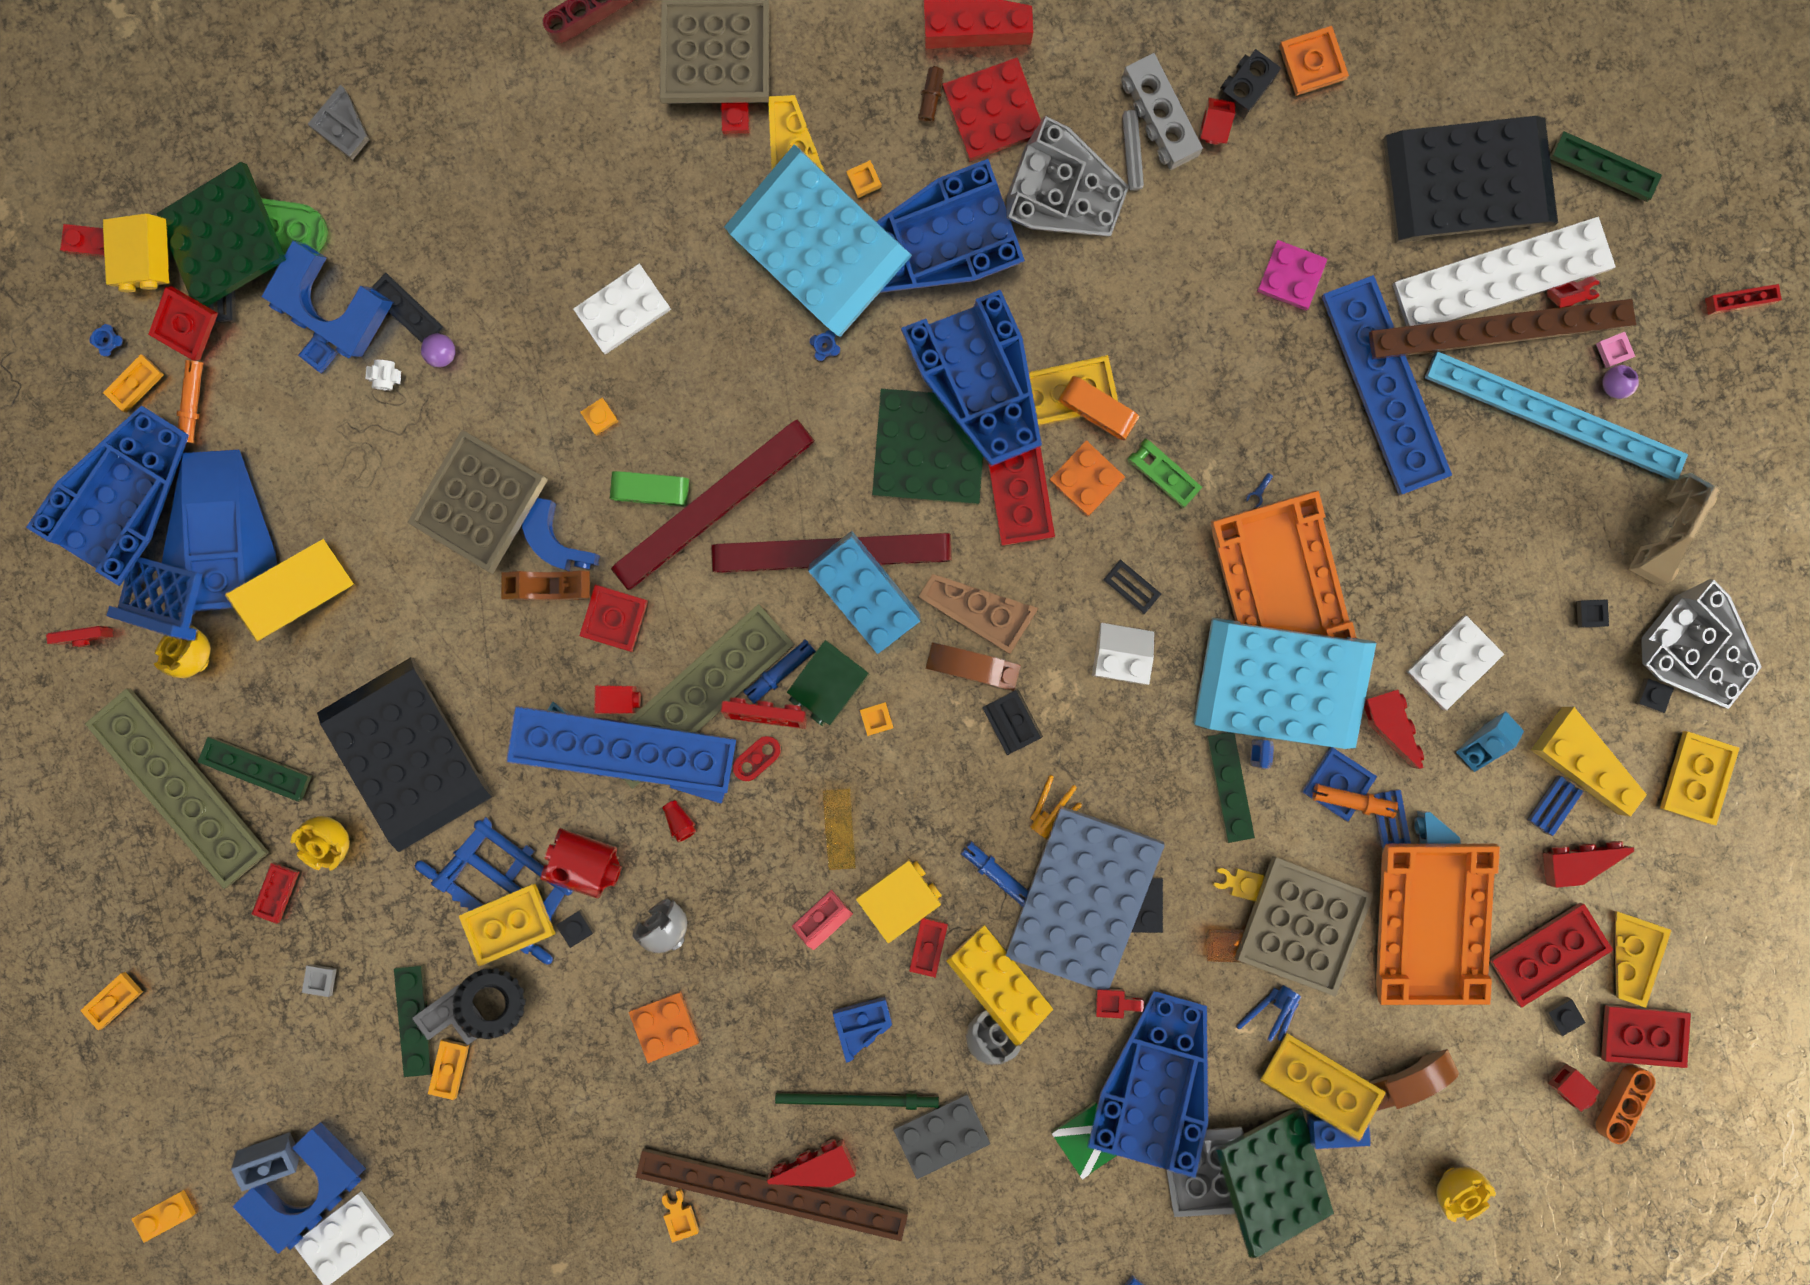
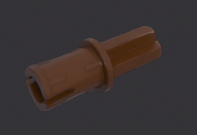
(931, 94)

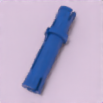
(779, 671)
(996, 873)

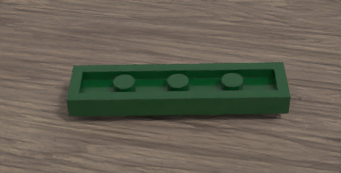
(1605, 166)
(254, 769)
(1230, 787)
(412, 1000)

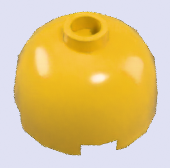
(182, 656)
(321, 842)
(1464, 1193)

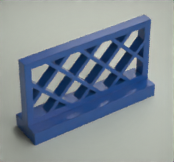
(153, 615)

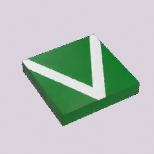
(1074, 1139)

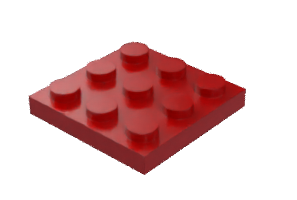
(992, 109)

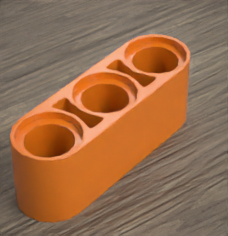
(1098, 408)
(1628, 1117)

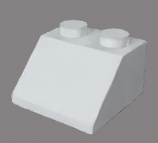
(1124, 654)

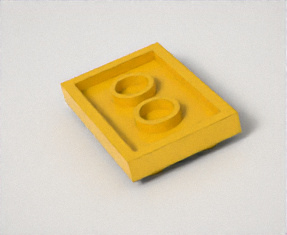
(1699, 778)
(507, 925)

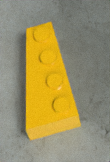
(1586, 760)

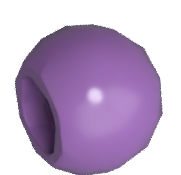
(438, 350)
(1620, 381)

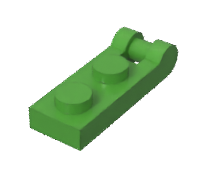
(1165, 473)

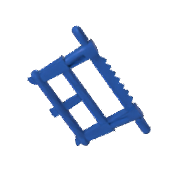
(465, 854)

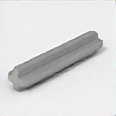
(1133, 150)

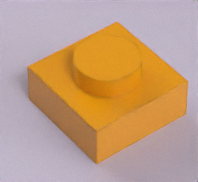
(863, 179)
(599, 416)
(876, 719)

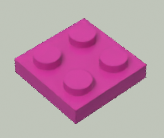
(1292, 275)

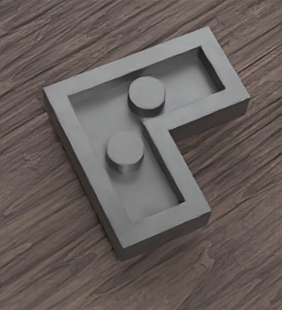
(440, 1015)

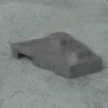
(340, 124)

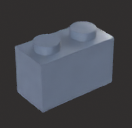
(265, 1162)

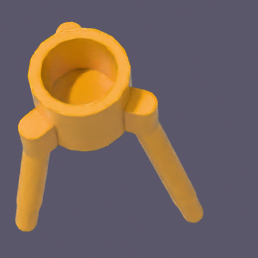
(1044, 822)

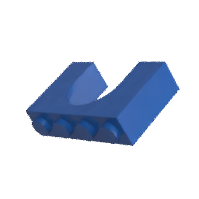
(291, 293)
(282, 1223)

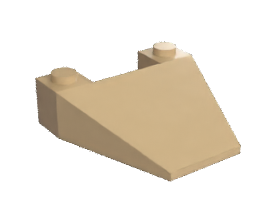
(1661, 560)

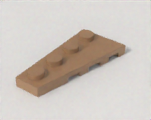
(984, 613)

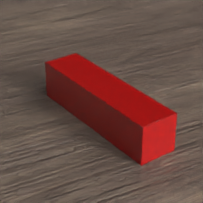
(1743, 299)

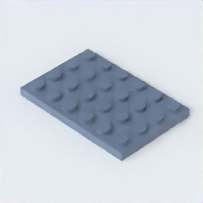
(1084, 899)

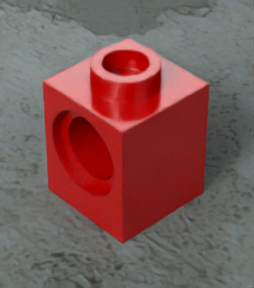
(1217, 121)
(1574, 1088)

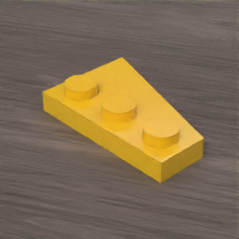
(787, 129)
(1637, 957)

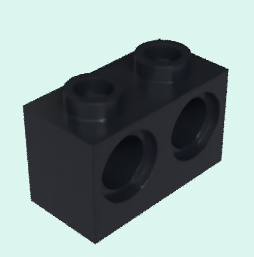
(1252, 85)

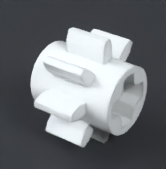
(383, 375)

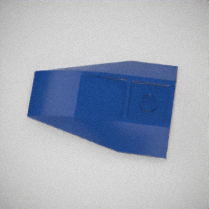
(953, 231)
(980, 375)
(114, 495)
(217, 527)
(1158, 1089)

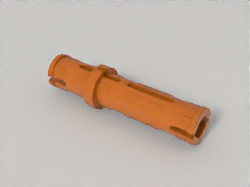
(190, 398)
(1365, 803)

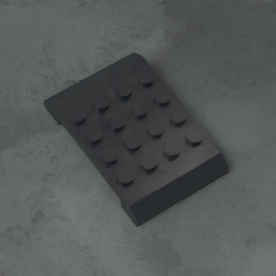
(1470, 178)
(403, 755)

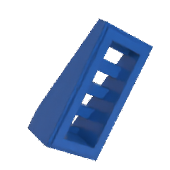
(1262, 753)

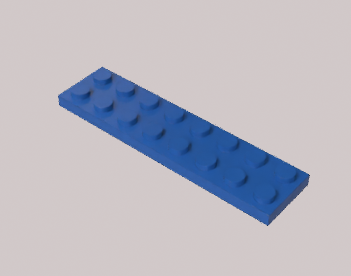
(1386, 388)
(621, 749)

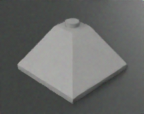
(1208, 1191)

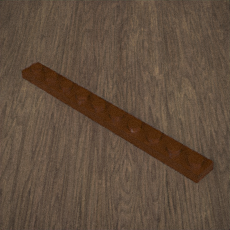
(1502, 329)
(786, 1199)

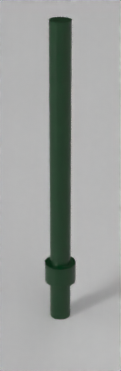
(910, 1101)

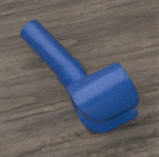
(1259, 490)

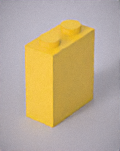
(136, 252)
(899, 900)

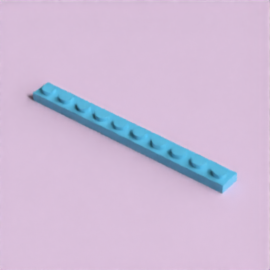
(1556, 416)

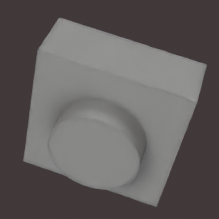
(319, 980)

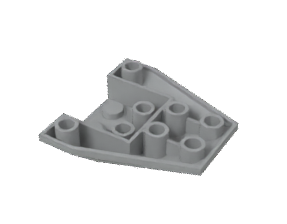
(1064, 185)
(1701, 646)

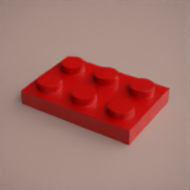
(764, 713)
(1646, 1036)

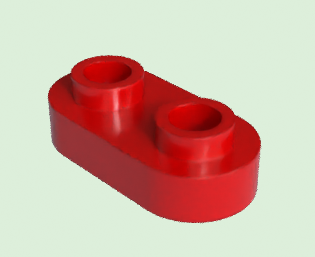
(756, 758)

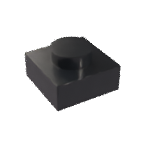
(1592, 613)
(1654, 695)
(575, 928)
(1565, 1016)

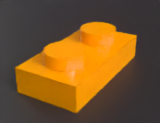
(133, 383)
(111, 1001)
(448, 1069)
(163, 1216)

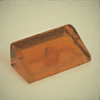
(1223, 944)

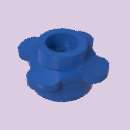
(98, 336)
(828, 338)

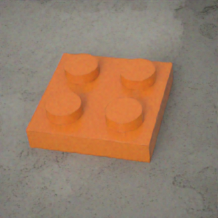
(1313, 60)
(1087, 478)
(664, 1027)

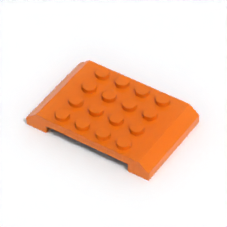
(1282, 568)
(1435, 924)

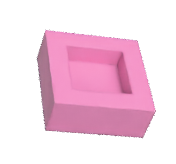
(1615, 350)

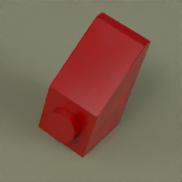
(617, 699)

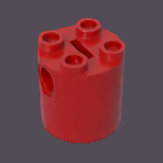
(581, 864)

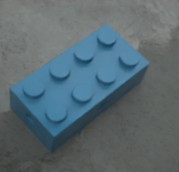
(864, 592)

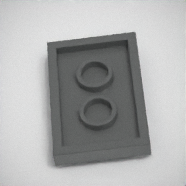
(941, 1135)

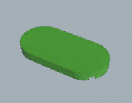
(296, 223)

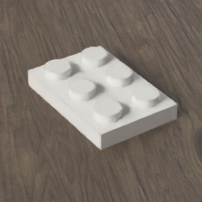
(622, 309)
(1454, 663)
(343, 1239)

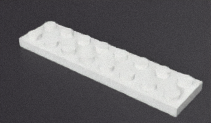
(1505, 274)

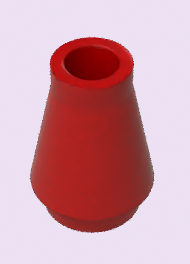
(678, 821)

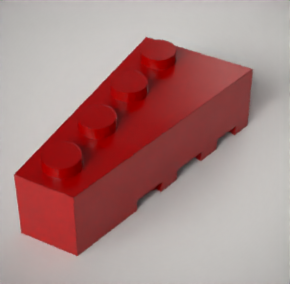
(976, 23)

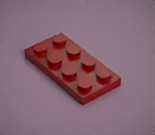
(1021, 499)
(1551, 955)

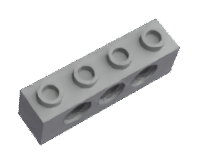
(1150, 73)

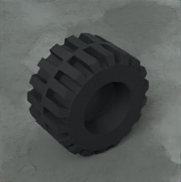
(513, 1003)

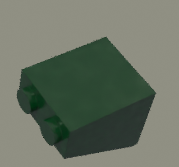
(827, 684)

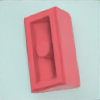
(822, 920)

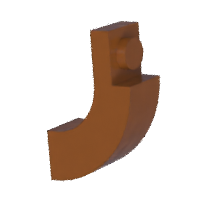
(545, 585)
(973, 666)
(1419, 1081)

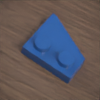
(861, 1024)

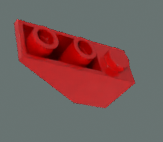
(1388, 718)
(1579, 866)
(817, 1169)

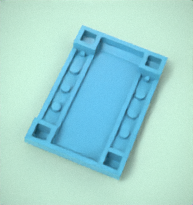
(817, 241)
(1284, 684)

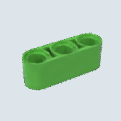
(649, 488)

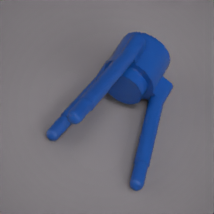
(1286, 1001)

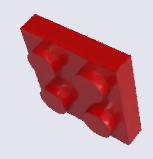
(182, 323)
(613, 618)

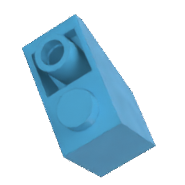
(1491, 742)
(1433, 831)

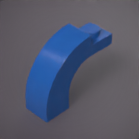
(542, 540)

